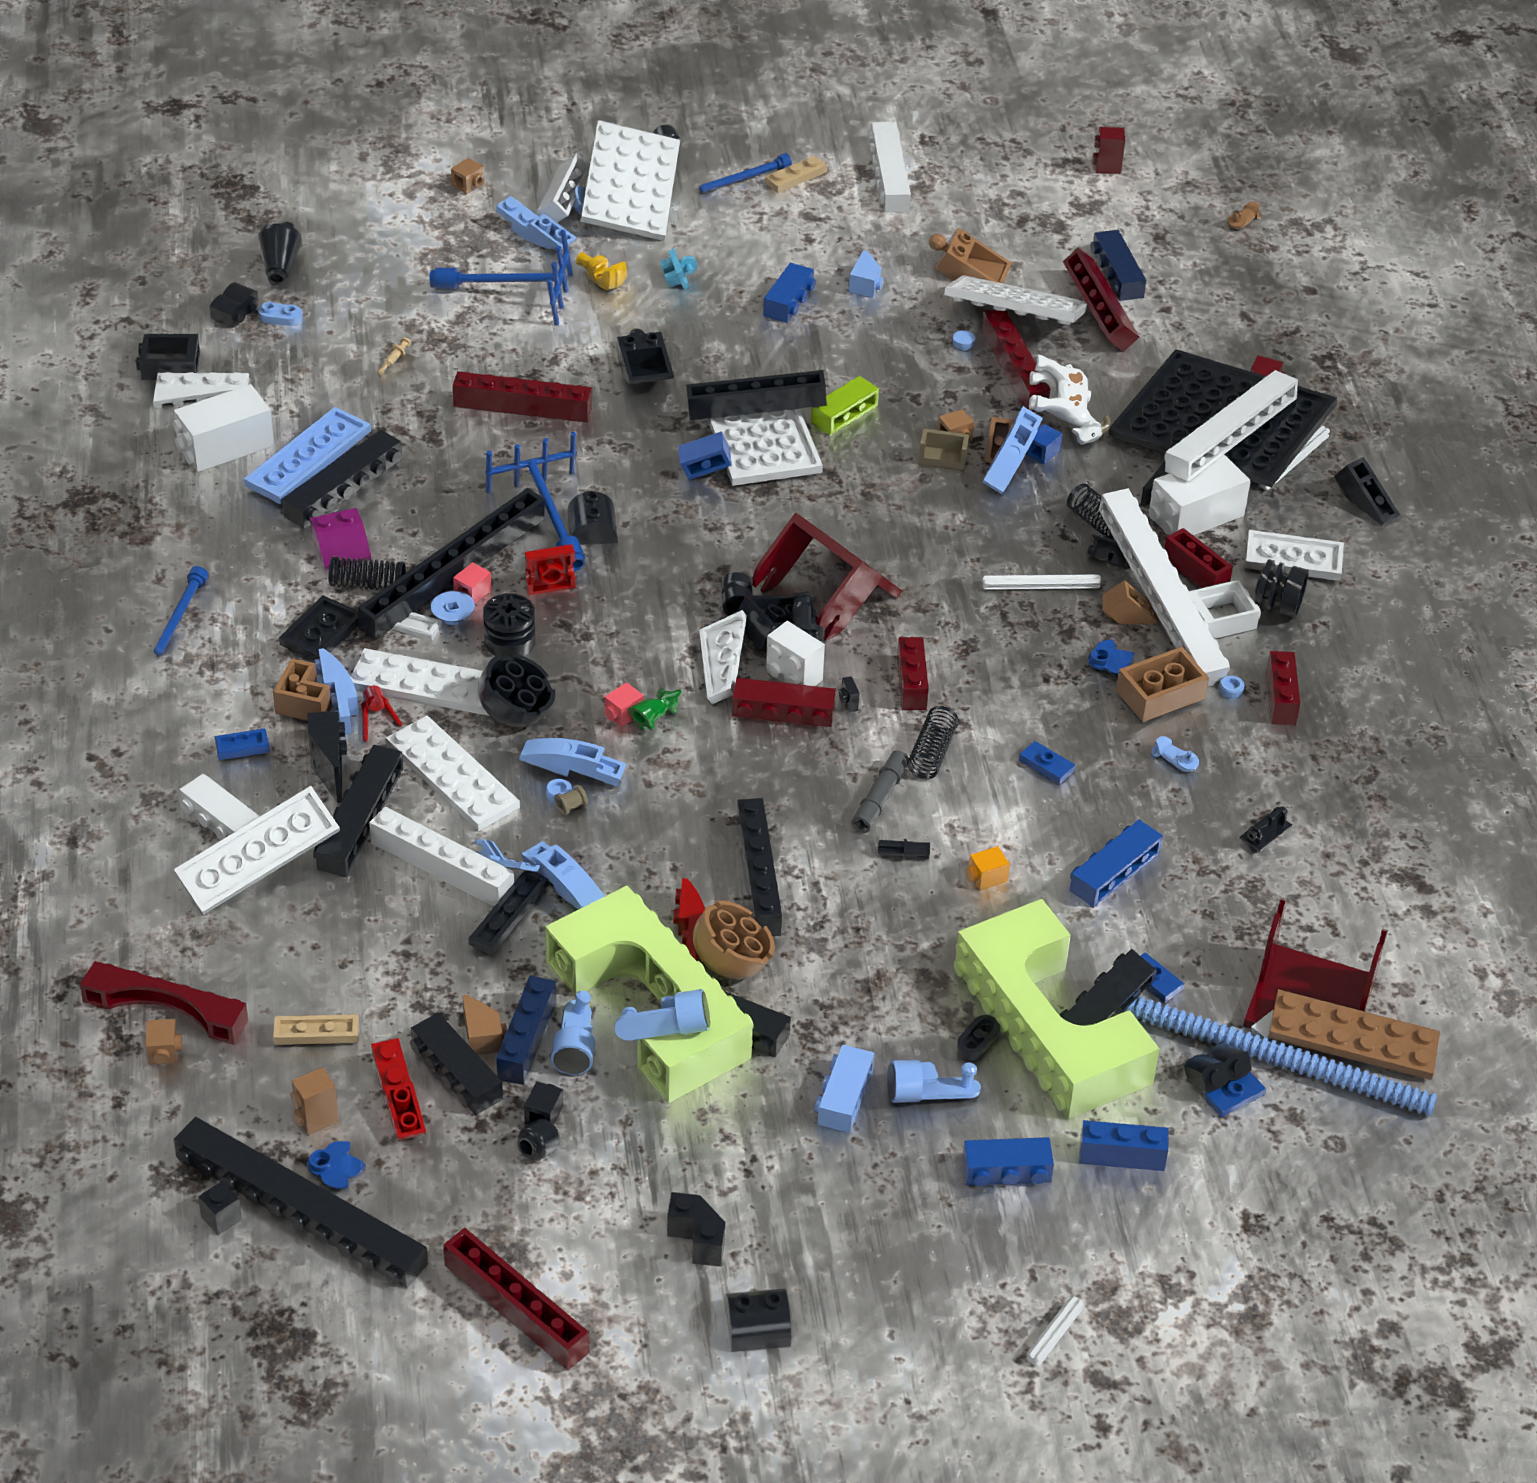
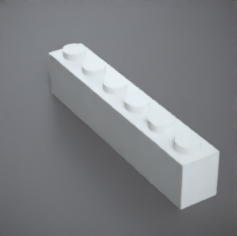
(889, 167)
(440, 856)

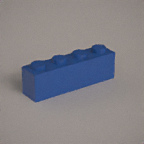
(1115, 863)

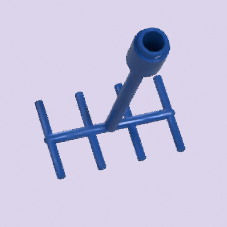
(451, 277)
(542, 488)

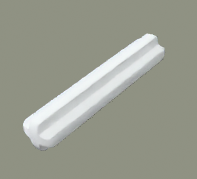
(1054, 1331)

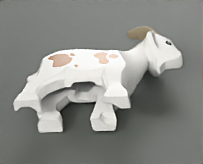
(1068, 399)

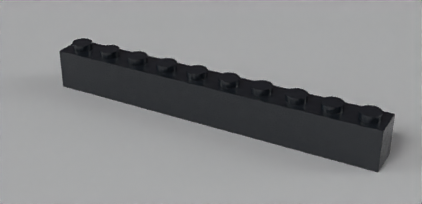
(437, 571)
(301, 1202)

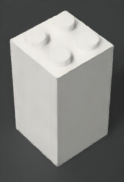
(223, 428)
(1203, 502)

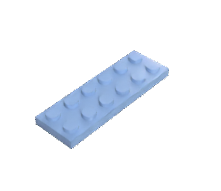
(307, 454)

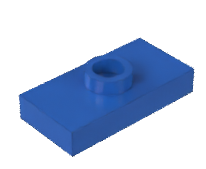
(242, 744)
(1047, 762)
(1166, 983)
(1235, 1094)

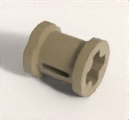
(571, 800)

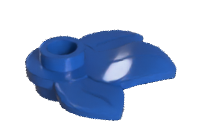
(1109, 658)
(337, 1165)

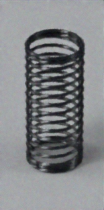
(1082, 503)
(336, 565)
(914, 754)

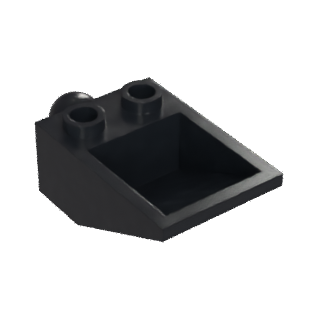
(643, 357)
(327, 749)

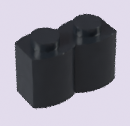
(234, 304)
(1217, 1067)

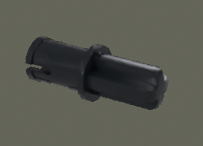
(904, 848)

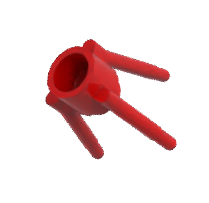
(375, 701)

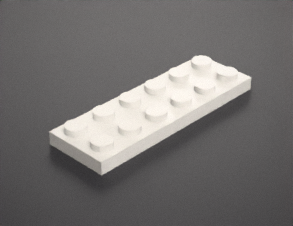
(419, 680)
(453, 773)
(256, 850)

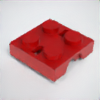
(550, 569)

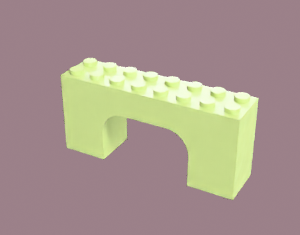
(627, 940)
(1072, 1062)

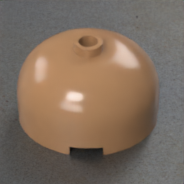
(732, 941)

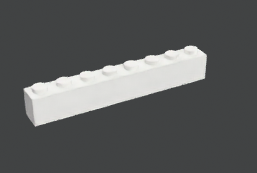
(1231, 425)

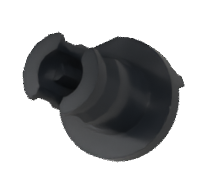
(805, 615)

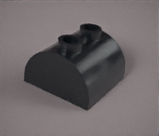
(592, 518)
(758, 1320)

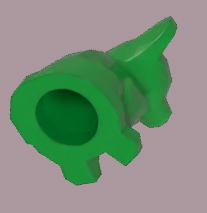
(649, 710)

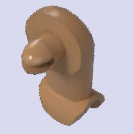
(1243, 218)

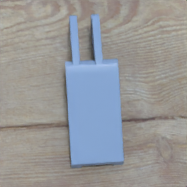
(492, 852)

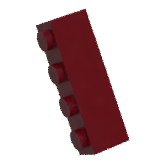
(783, 702)

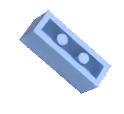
(844, 1088)

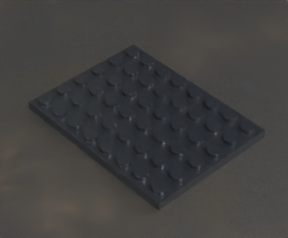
(1194, 389)

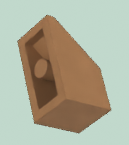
(998, 431)
(1128, 605)
(483, 1026)

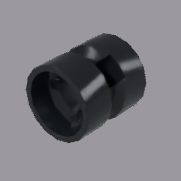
(734, 589)

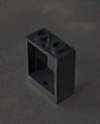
(168, 344)

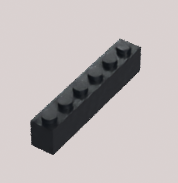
(756, 395)
(342, 478)
(360, 804)
(759, 864)

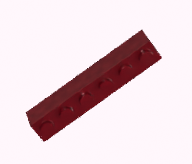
(1101, 299)
(1012, 355)
(522, 396)
(516, 1298)

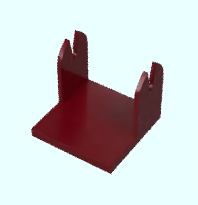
(848, 596)
(1309, 976)

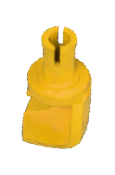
(598, 272)

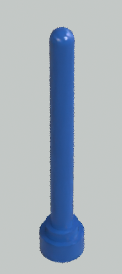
(781, 162)
(196, 578)

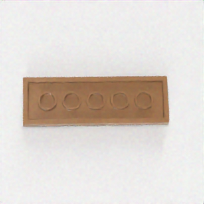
(1354, 1034)

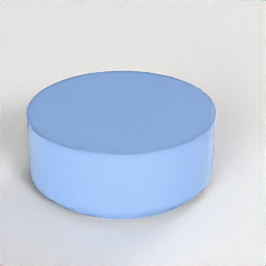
(963, 340)
(1231, 687)
(557, 786)

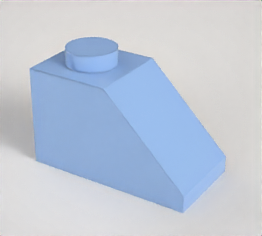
(866, 276)

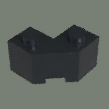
(695, 1219)

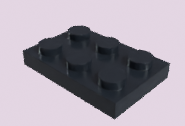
(320, 627)

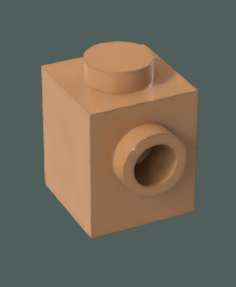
(467, 175)
(957, 422)
(162, 1041)

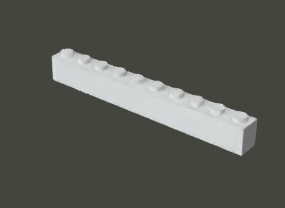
(1161, 583)

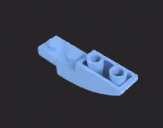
(536, 229)
(1012, 450)
(341, 687)
(564, 755)
(565, 873)

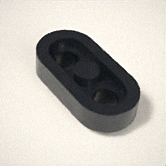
(976, 1039)

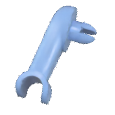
(1183, 760)

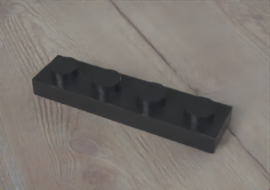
(508, 912)

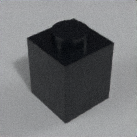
(543, 1103)
(220, 1208)

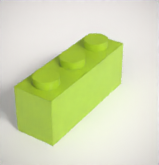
(845, 405)

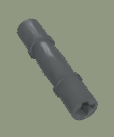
(880, 791)

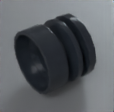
(1281, 588)
(509, 625)

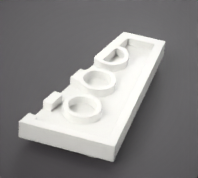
(199, 386)
(721, 655)

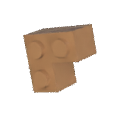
(299, 692)

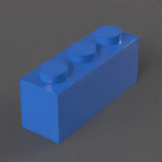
(789, 292)
(1123, 1145)
(1007, 1161)

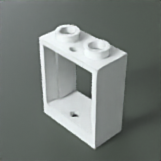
(1224, 594)

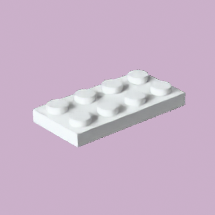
(1319, 556)

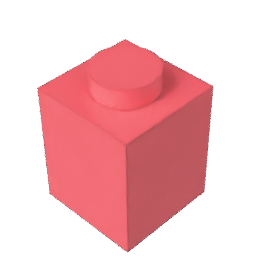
(473, 581)
(618, 703)

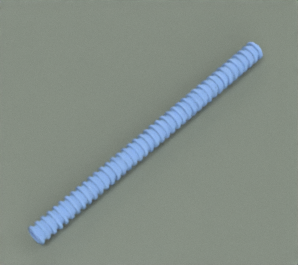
(1284, 1056)

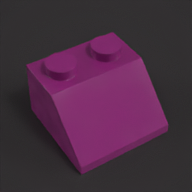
(340, 535)

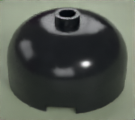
(515, 691)

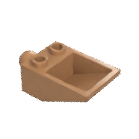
(968, 257)

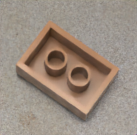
(1162, 684)

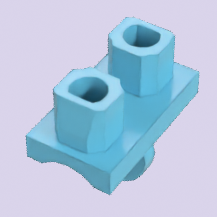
(676, 270)

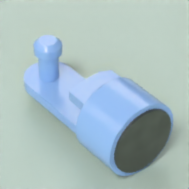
(682, 1013)
(574, 1043)
(918, 1080)

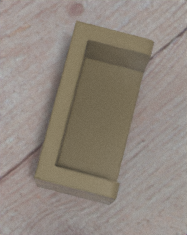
(943, 449)

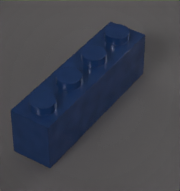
(1118, 265)
(526, 1030)

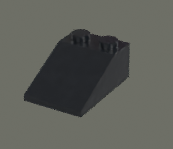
(765, 615)

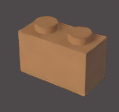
(314, 1101)

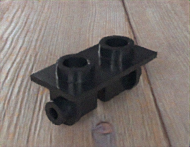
(1103, 546)
(1267, 829)

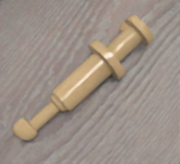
(397, 352)

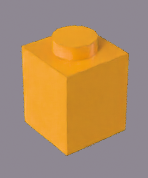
(988, 868)

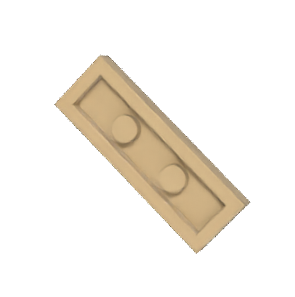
(795, 174)
(316, 1029)

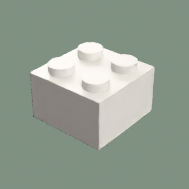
(794, 656)

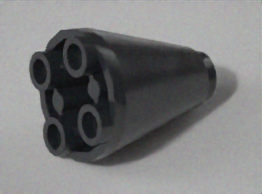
(279, 249)

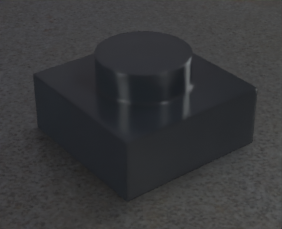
(849, 694)

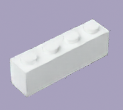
(561, 191)
(215, 807)

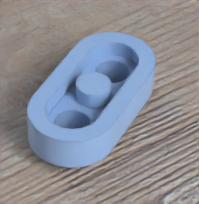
(280, 314)

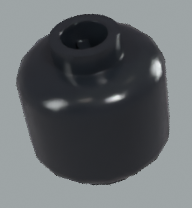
(538, 1139)

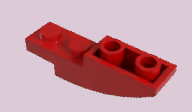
(689, 911)
(397, 1089)

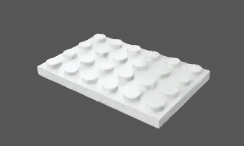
(630, 180)
(1016, 298)
(768, 446)

